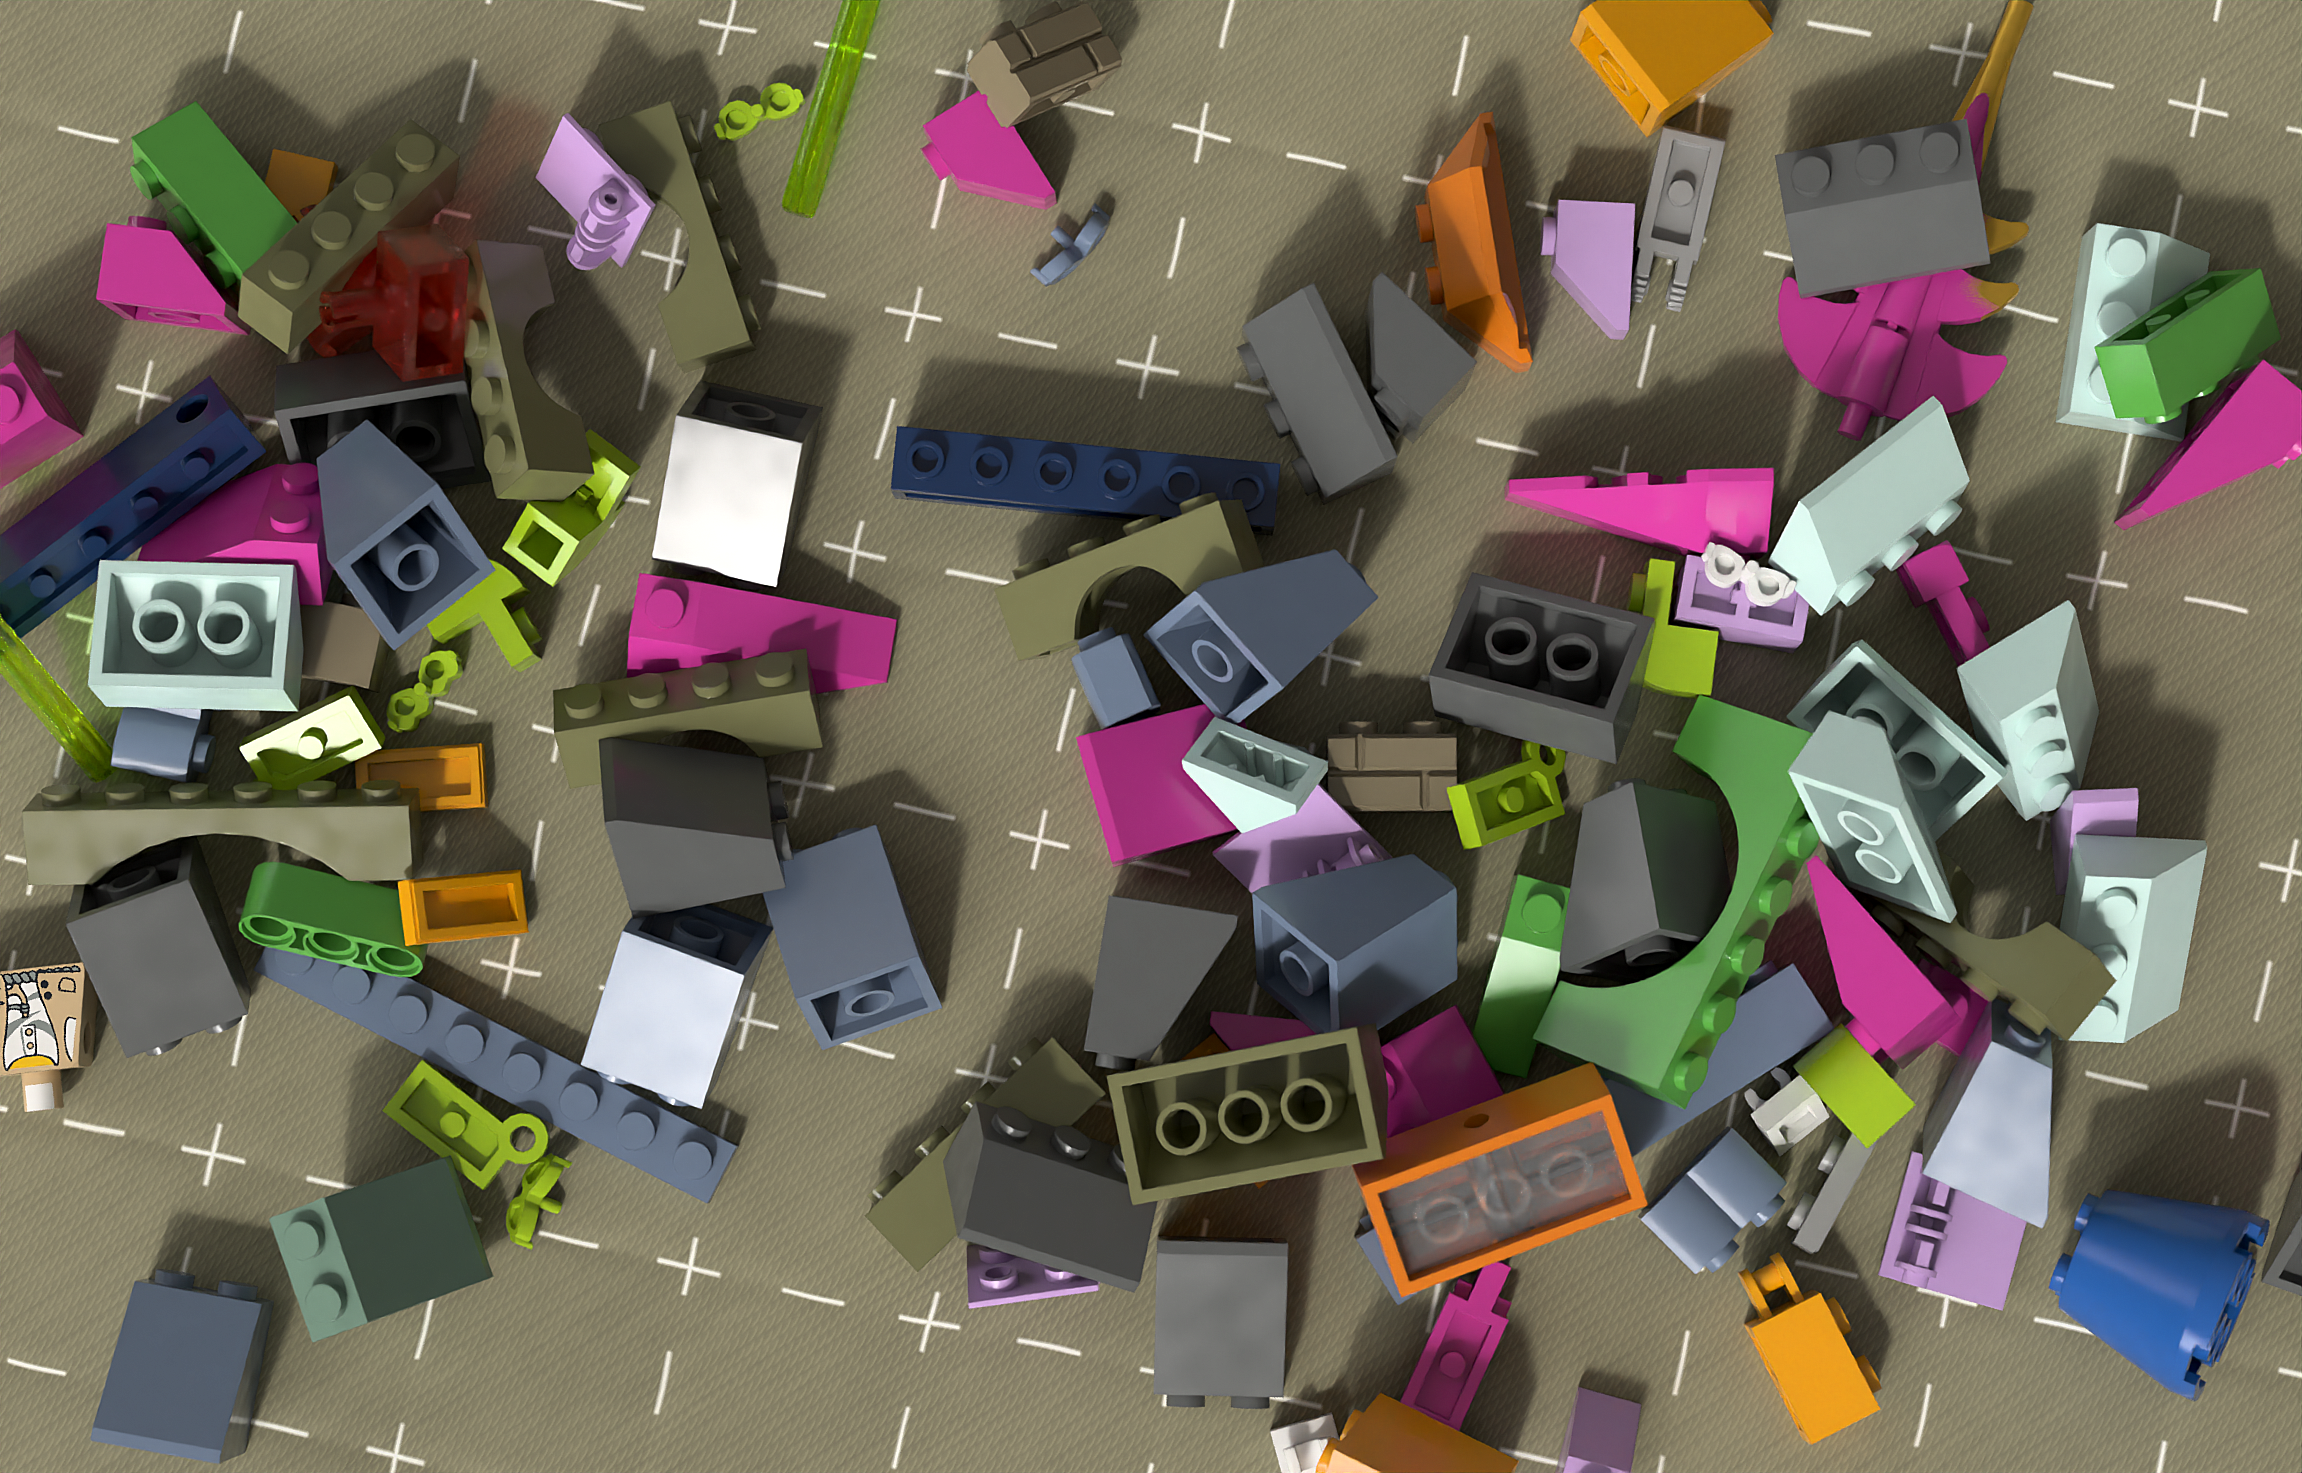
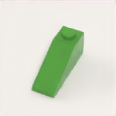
(1521, 974)

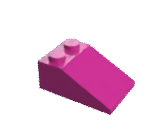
(2242, 432)
(256, 520)
(1890, 998)

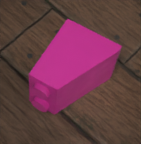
(31, 412)
(1144, 792)

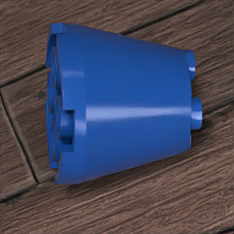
(2160, 1280)

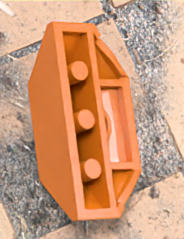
(1475, 249)

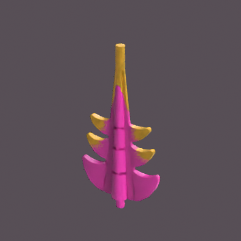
(1886, 345)

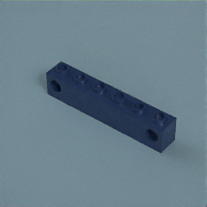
(1073, 477)
(122, 503)

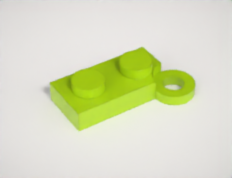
(313, 741)
(1508, 797)
(461, 1126)

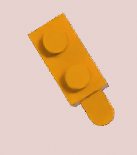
(1808, 1354)

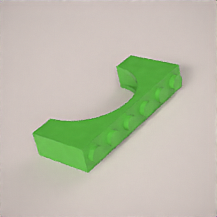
(1668, 1025)

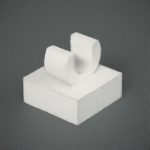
(1787, 1114)
(1302, 1443)

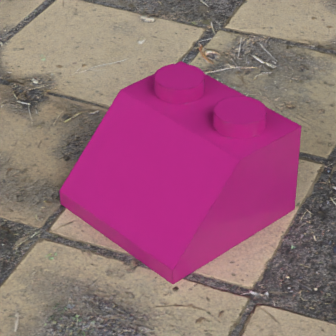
(162, 280)
(1435, 1072)

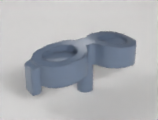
(1075, 250)

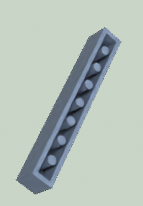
(1771, 1023)

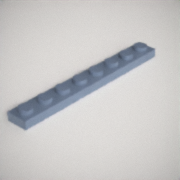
(513, 1069)

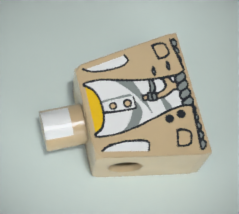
(46, 1028)

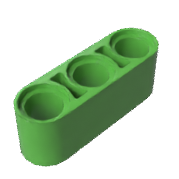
(329, 919)

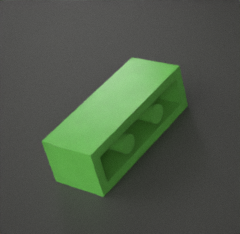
(208, 193)
(2188, 345)

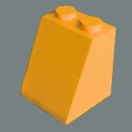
(1668, 51)
(1403, 1440)

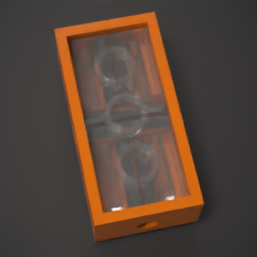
(1499, 1179)

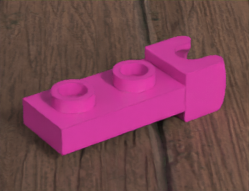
(1936, 580)

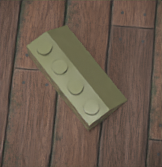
(1252, 1114)

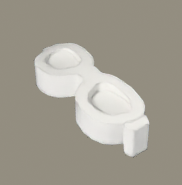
(1762, 584)

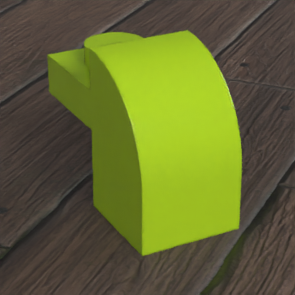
(559, 535)
(491, 603)
(1679, 657)
(1854, 1085)

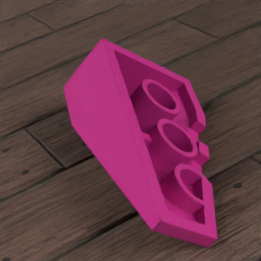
(1677, 517)
(700, 623)

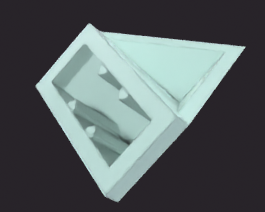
(1251, 774)

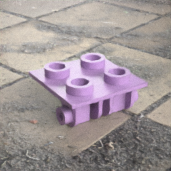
(597, 194)
(1299, 846)
(1950, 1241)
(1006, 1278)

